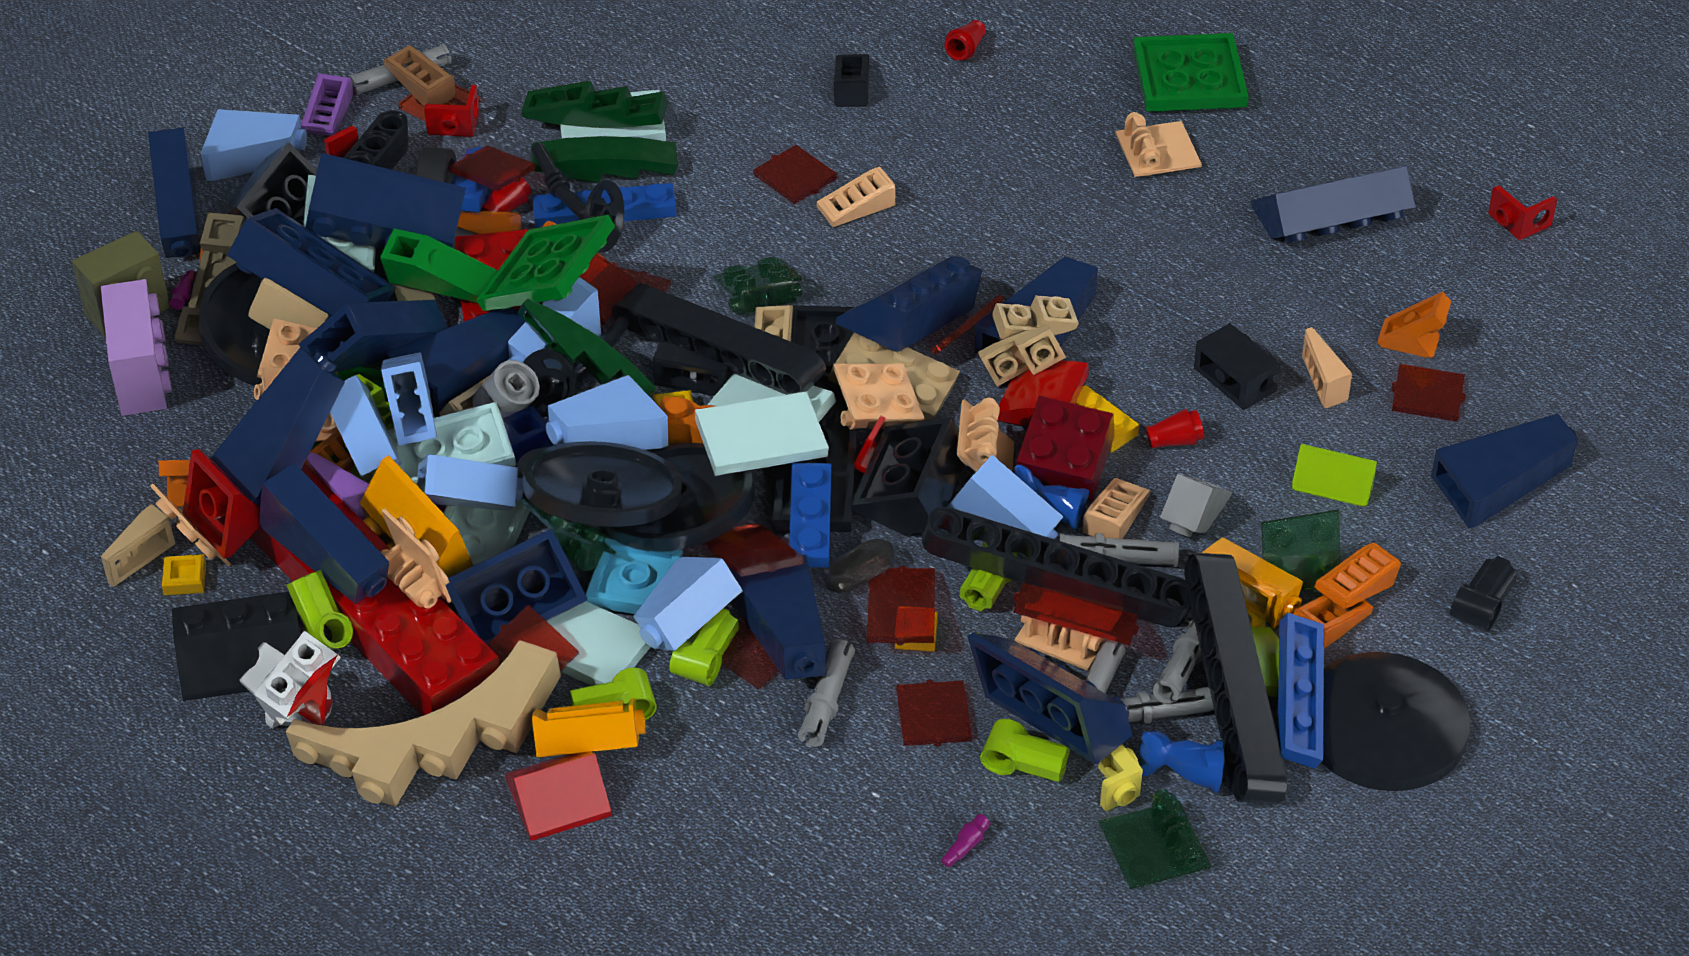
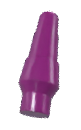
(182, 290)
(967, 839)

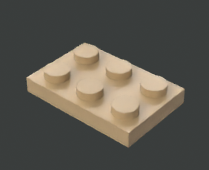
(929, 378)

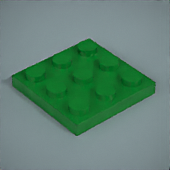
(1190, 72)
(546, 263)

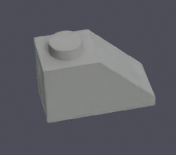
(1193, 504)

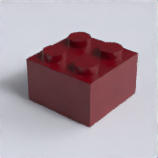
(1067, 444)

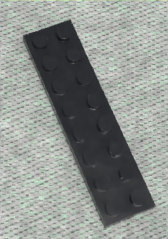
(817, 330)

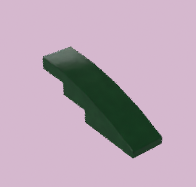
(584, 107)
(620, 156)
(581, 344)

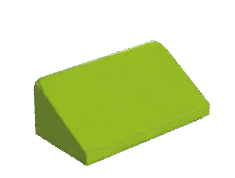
(1334, 475)

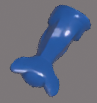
(1065, 500)
(1191, 760)

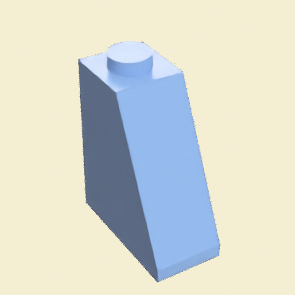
(245, 138)
(579, 306)
(409, 398)
(609, 413)
(362, 427)
(469, 483)
(1004, 498)
(685, 601)

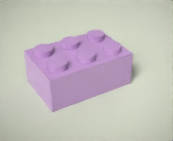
(136, 347)

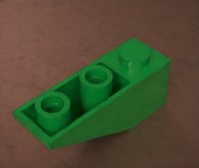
(433, 267)

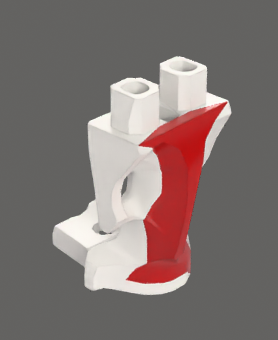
(293, 683)

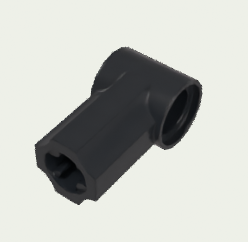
(1483, 598)

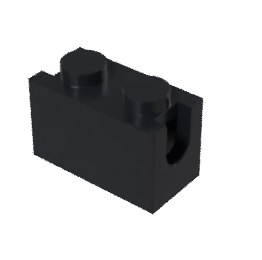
(1236, 366)

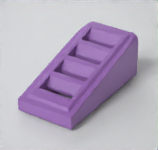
(324, 86)
(342, 483)

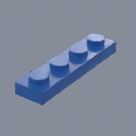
(639, 204)
(1301, 690)

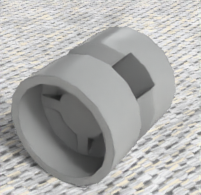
(511, 386)

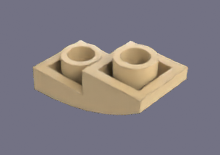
(1044, 311)
(1024, 351)

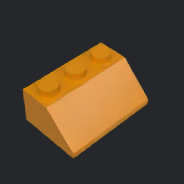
(403, 498)

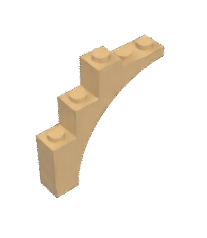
(439, 742)

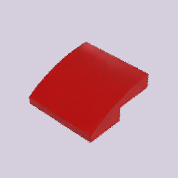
(1060, 382)

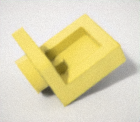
(1122, 778)

